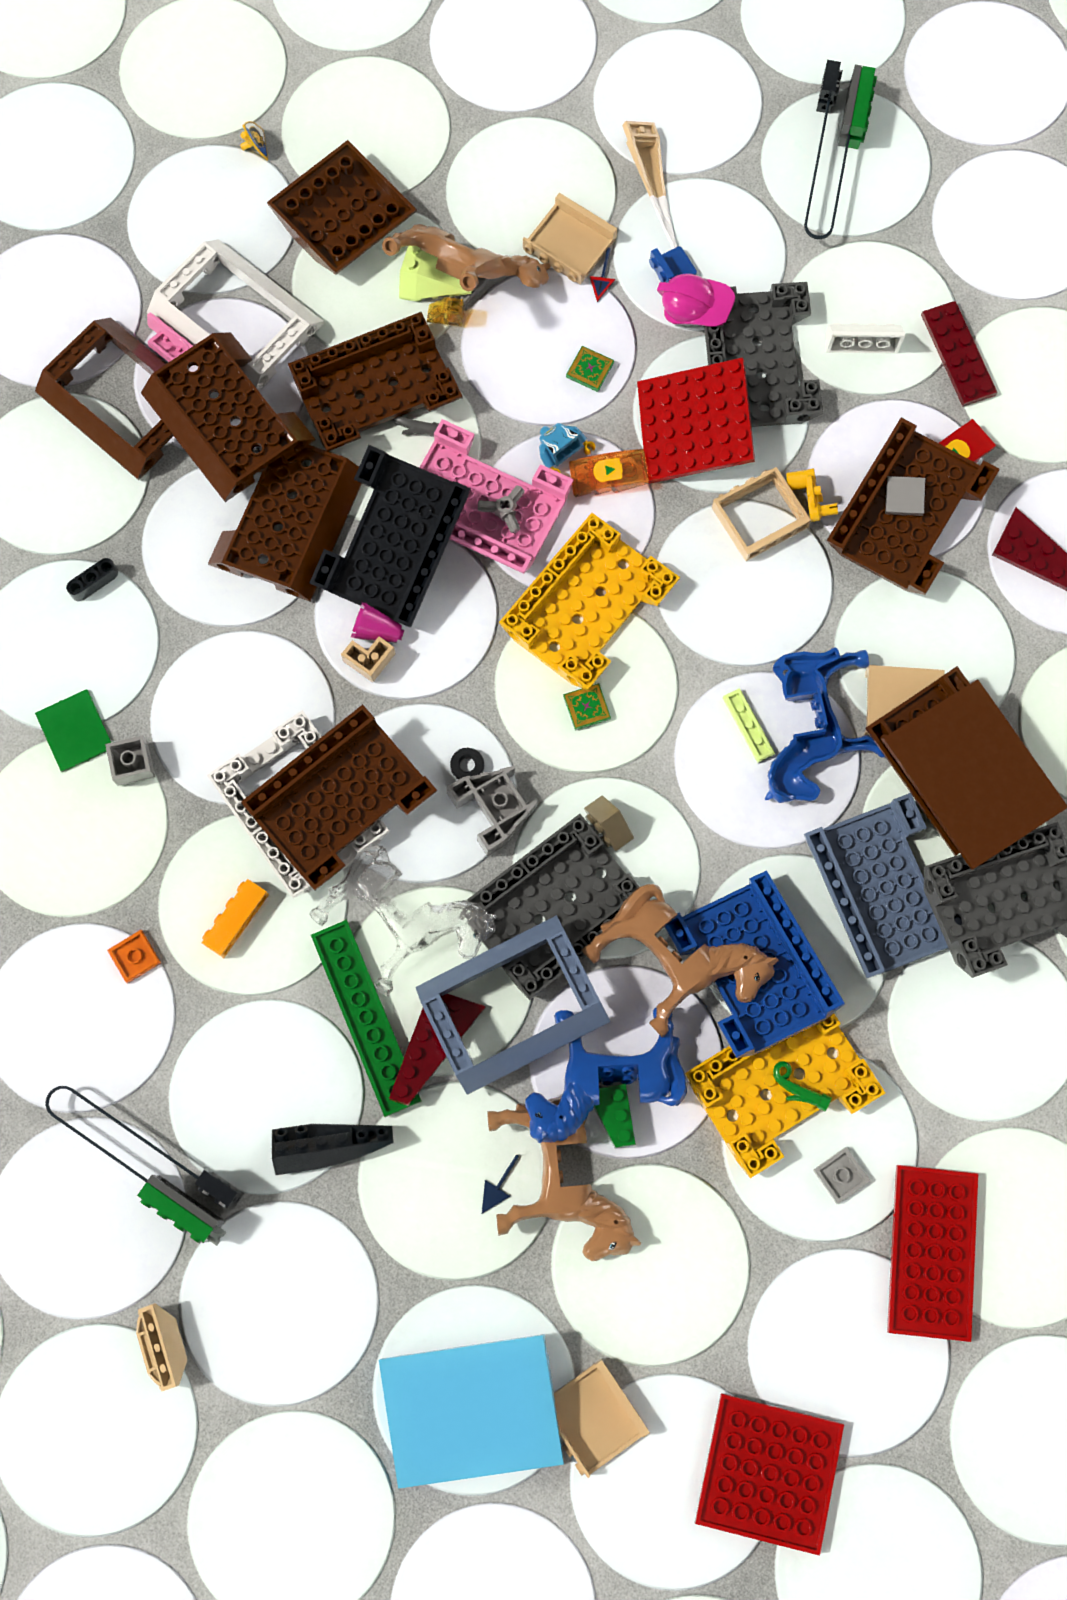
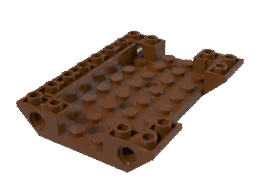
(367, 367)
(204, 423)
(309, 521)

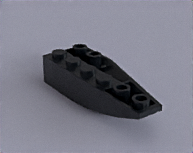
(325, 1145)

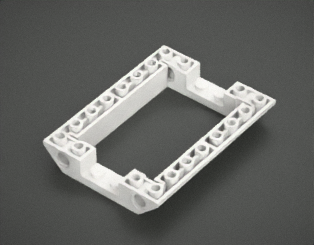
(204, 259)
(239, 768)

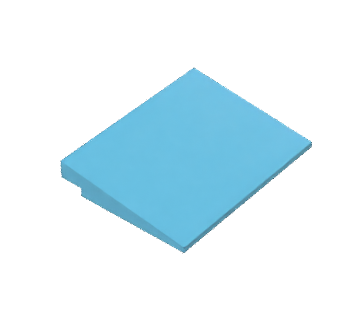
(471, 1411)

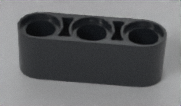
(88, 588)

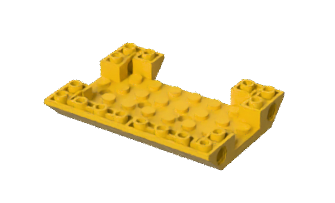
(569, 590)
(736, 1084)

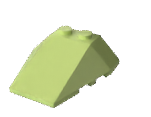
(422, 280)

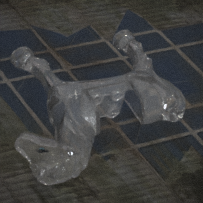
(370, 879)

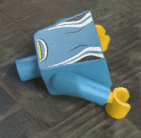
(561, 443)

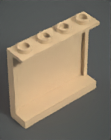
(570, 239)
(892, 686)
(596, 1418)

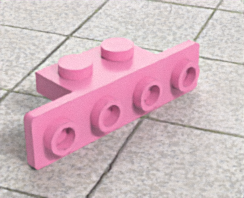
(166, 341)

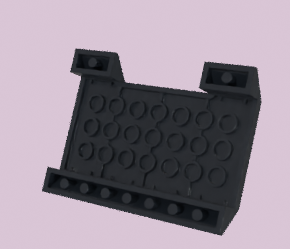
(396, 537)

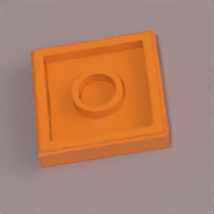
(134, 956)

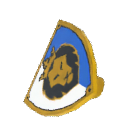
(255, 137)

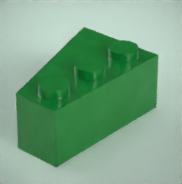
(616, 1115)

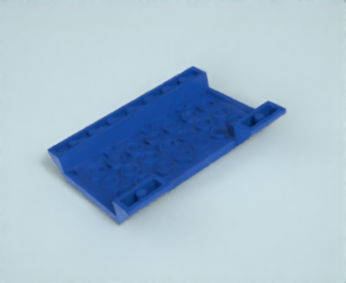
(796, 994)

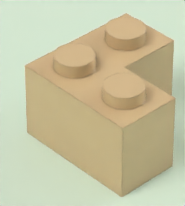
(371, 661)

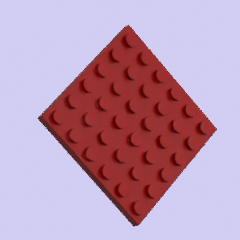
(696, 420)
(769, 1474)

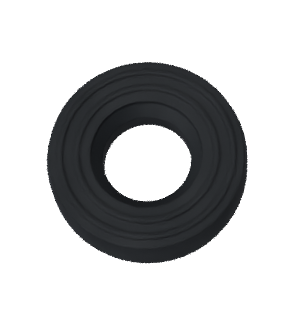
(466, 753)

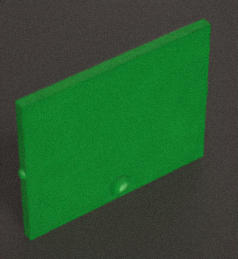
(73, 730)

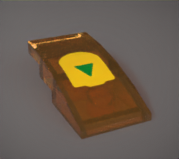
(609, 472)

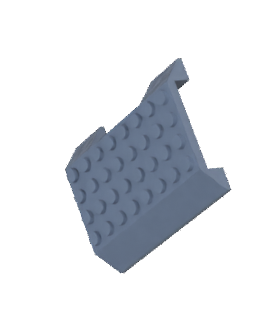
(879, 885)

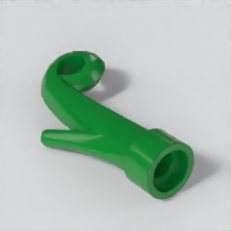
(800, 1093)

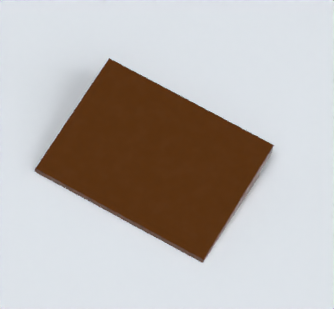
(974, 774)

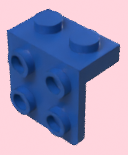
(671, 264)

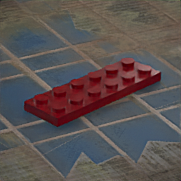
(959, 353)

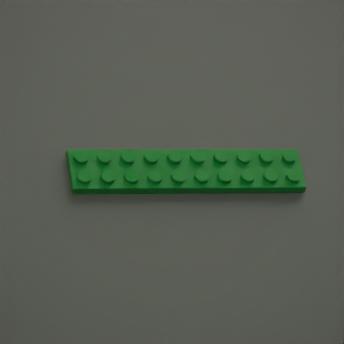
(362, 1011)

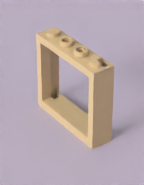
(752, 484)

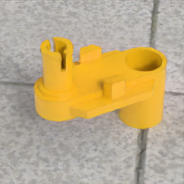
(807, 479)

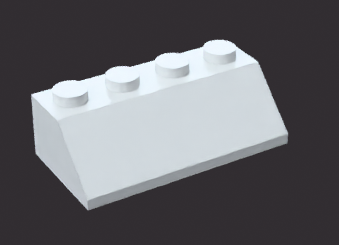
(864, 338)

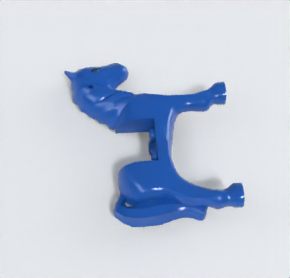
(804, 680)
(657, 1072)

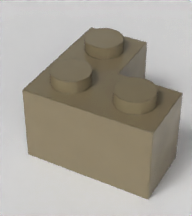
(609, 822)

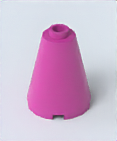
(374, 624)

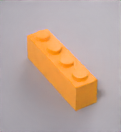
(235, 918)

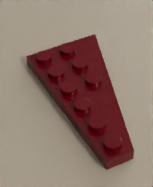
(1032, 550)
(425, 1050)

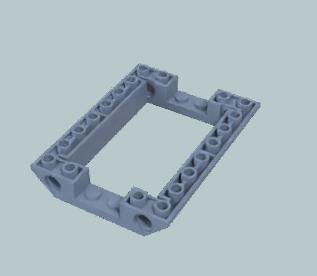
(589, 1019)

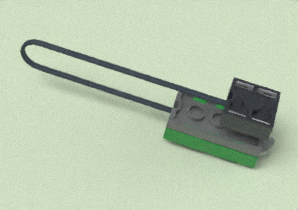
(854, 120)
(166, 1197)

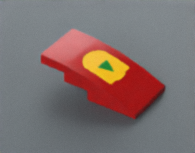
(969, 441)

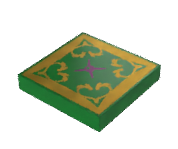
(590, 368)
(587, 707)

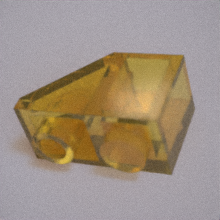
(446, 311)

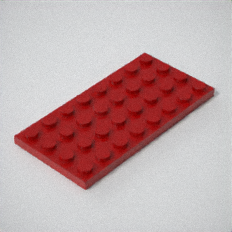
(933, 1253)

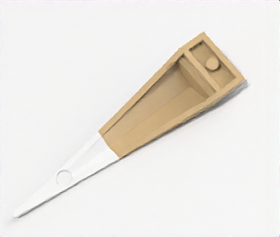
(646, 152)

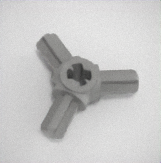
(508, 504)

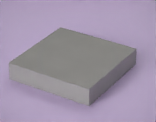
(905, 496)
(841, 1175)

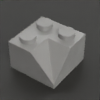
(130, 760)

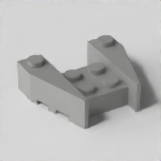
(498, 802)

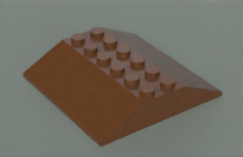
(340, 208)

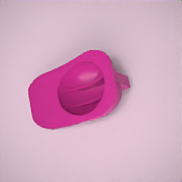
(696, 300)

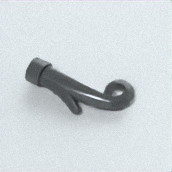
(415, 426)

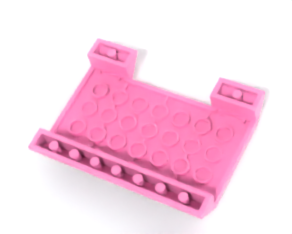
(483, 530)

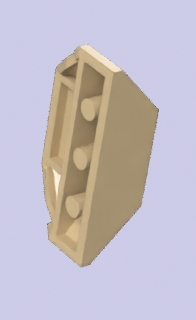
(161, 1346)

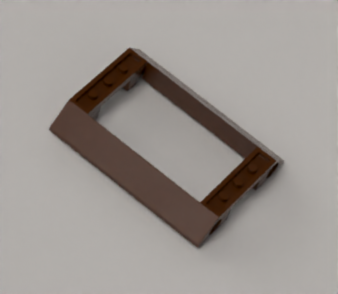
(56, 374)

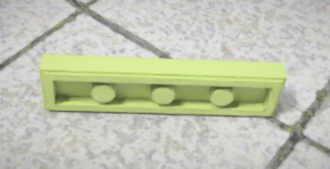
(748, 725)

